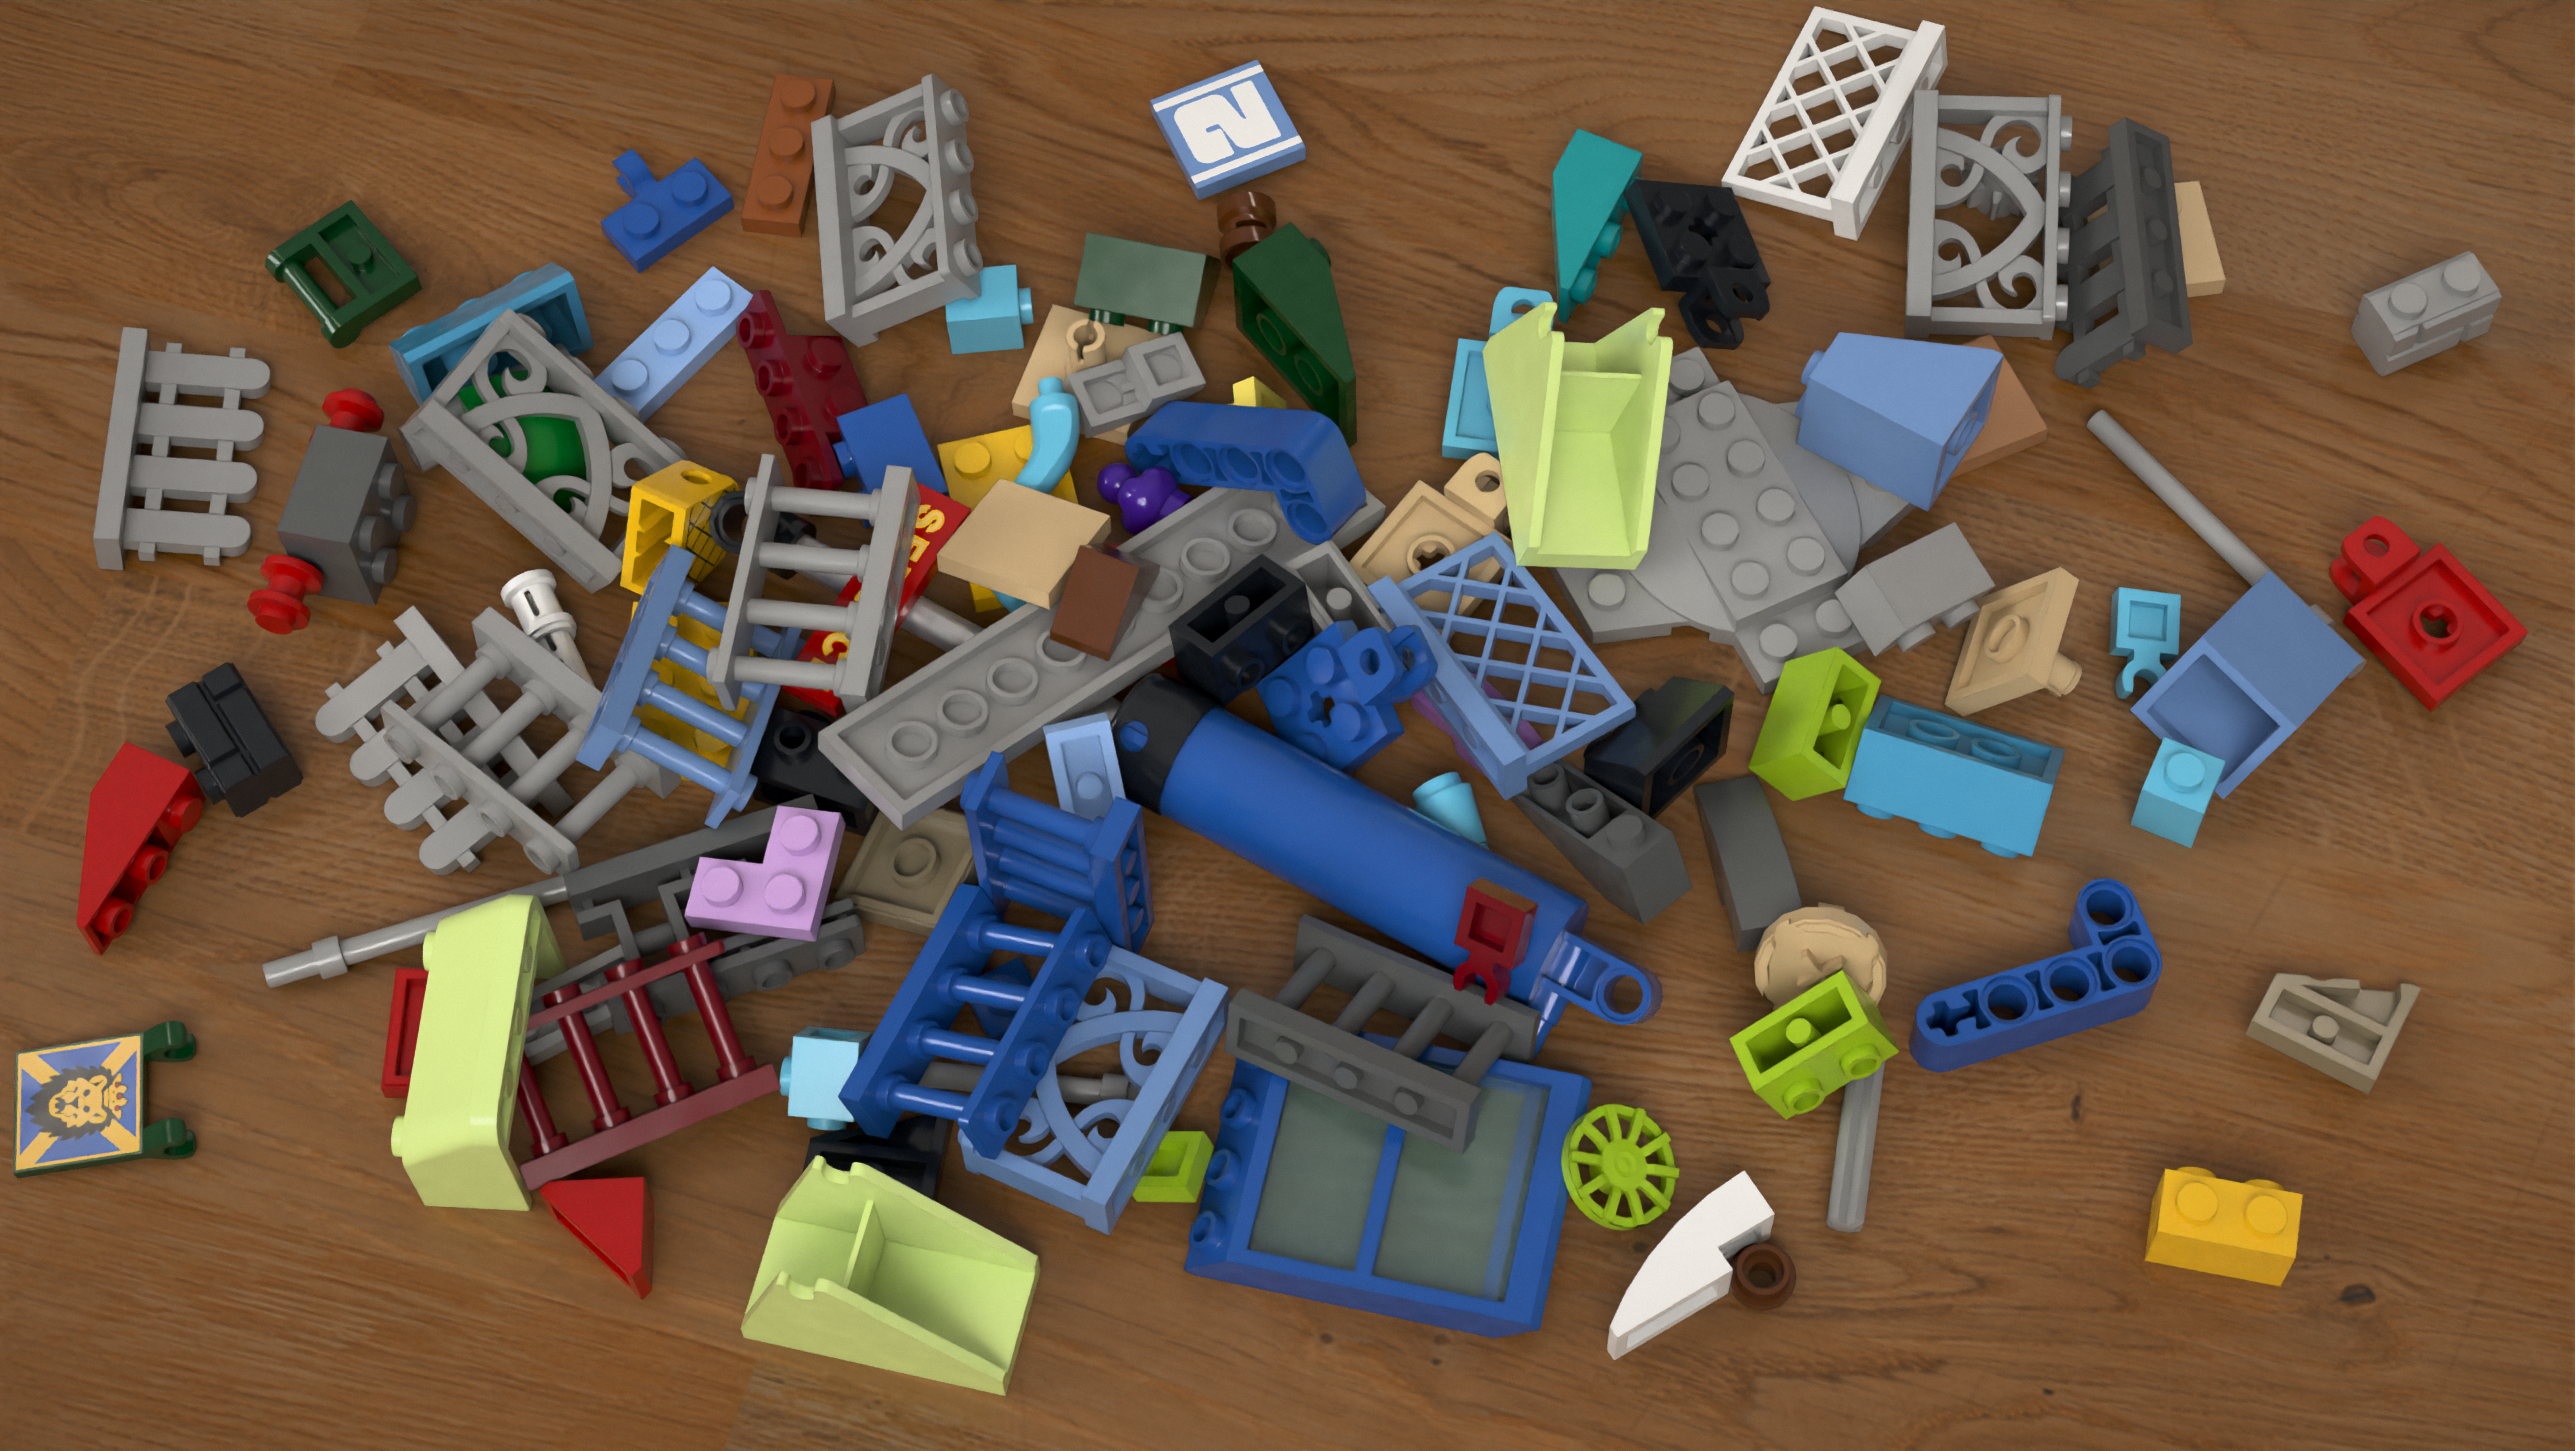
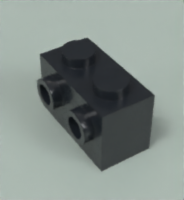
(1242, 630)
(794, 767)

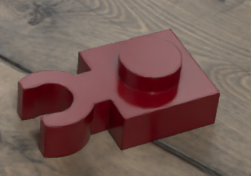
(1496, 932)

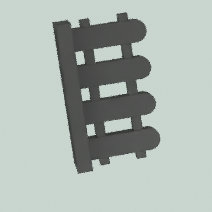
(2147, 257)

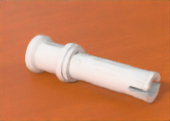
(549, 625)

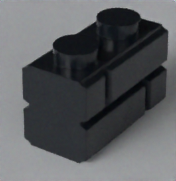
(233, 740)

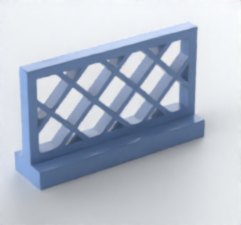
(1460, 698)

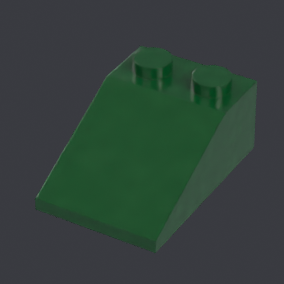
(1295, 322)

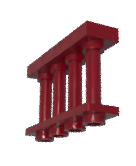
(676, 1102)

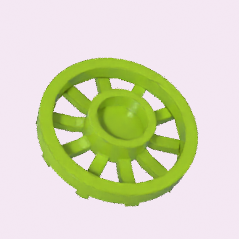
(1619, 1166)

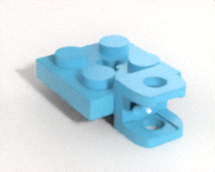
(1469, 413)

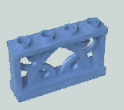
(1116, 1162)

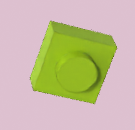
(1176, 1168)

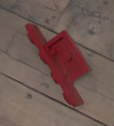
(805, 389)

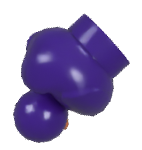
(1141, 498)

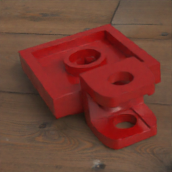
(2401, 590)

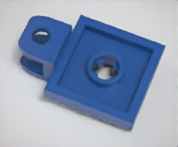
(1362, 677)

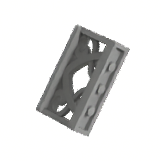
(944, 221)
(1935, 279)
(465, 452)

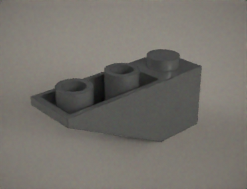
(1606, 840)

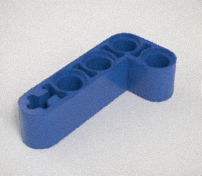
(1257, 449)
(2029, 992)

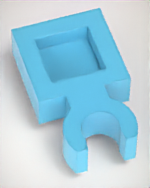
(2145, 632)

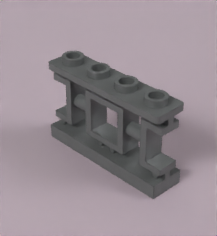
(667, 872)

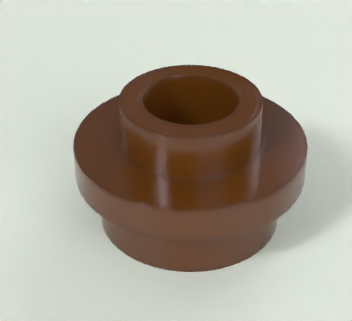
(1768, 1259)

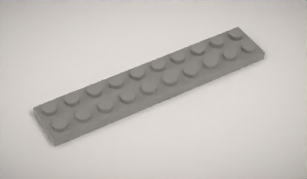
(1010, 680)

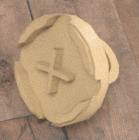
(1814, 945)

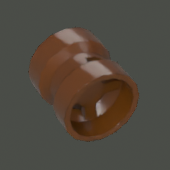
(1244, 222)

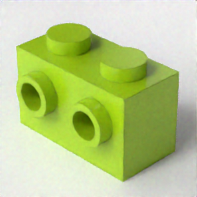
(1814, 724)
(1814, 1045)

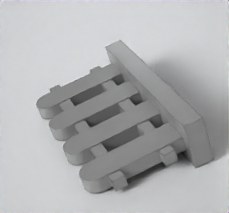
(160, 476)
(418, 797)

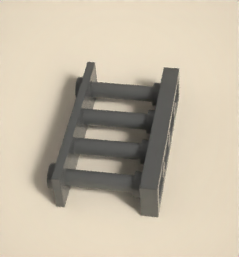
(1363, 1073)

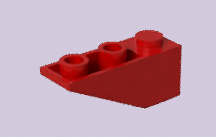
(131, 829)

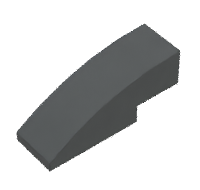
(1746, 857)

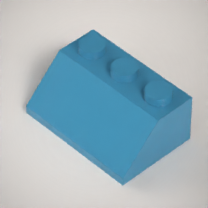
(546, 295)
(1953, 776)

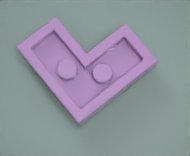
(781, 895)

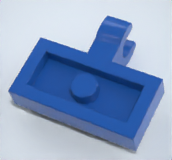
(662, 211)

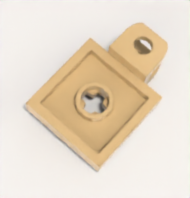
(1440, 524)

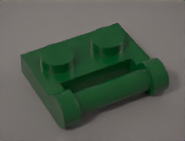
(359, 262)

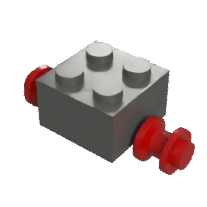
(338, 518)

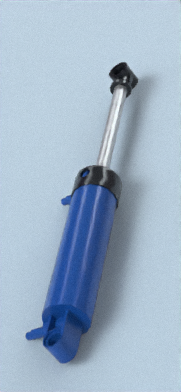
(1306, 821)

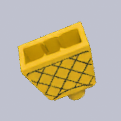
(675, 510)

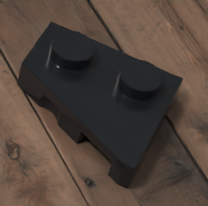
(910, 1155)

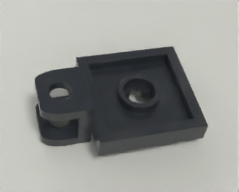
(1702, 249)

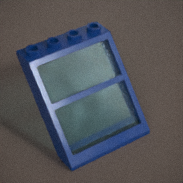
(1384, 1220)

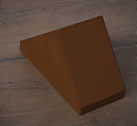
(1101, 599)

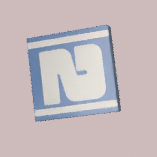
(1227, 129)

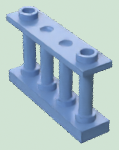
(636, 683)

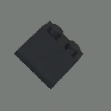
(1666, 746)

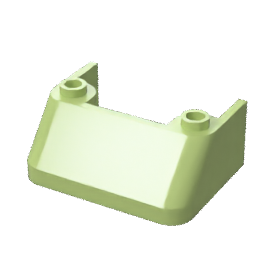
(473, 1052)

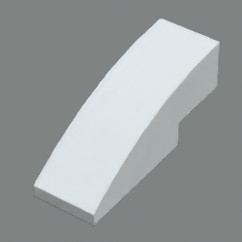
(1691, 1263)

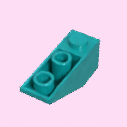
(1588, 212)

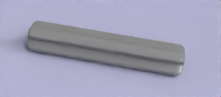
(1854, 1153)

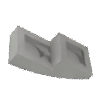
(1135, 384)

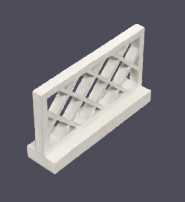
(1877, 144)

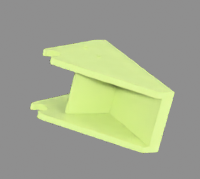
(1579, 437)
(891, 1281)

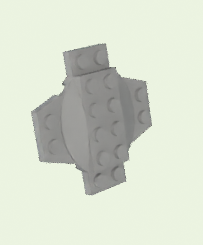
(1741, 534)

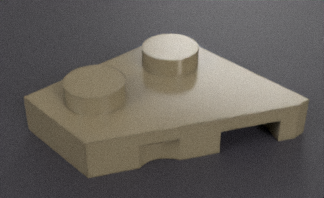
(2333, 1024)

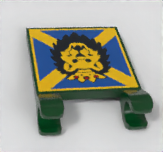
(89, 1102)

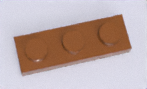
(784, 160)

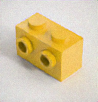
(2224, 1226)

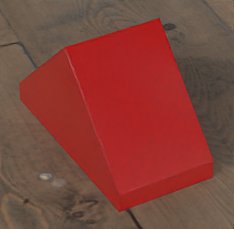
(611, 1221)

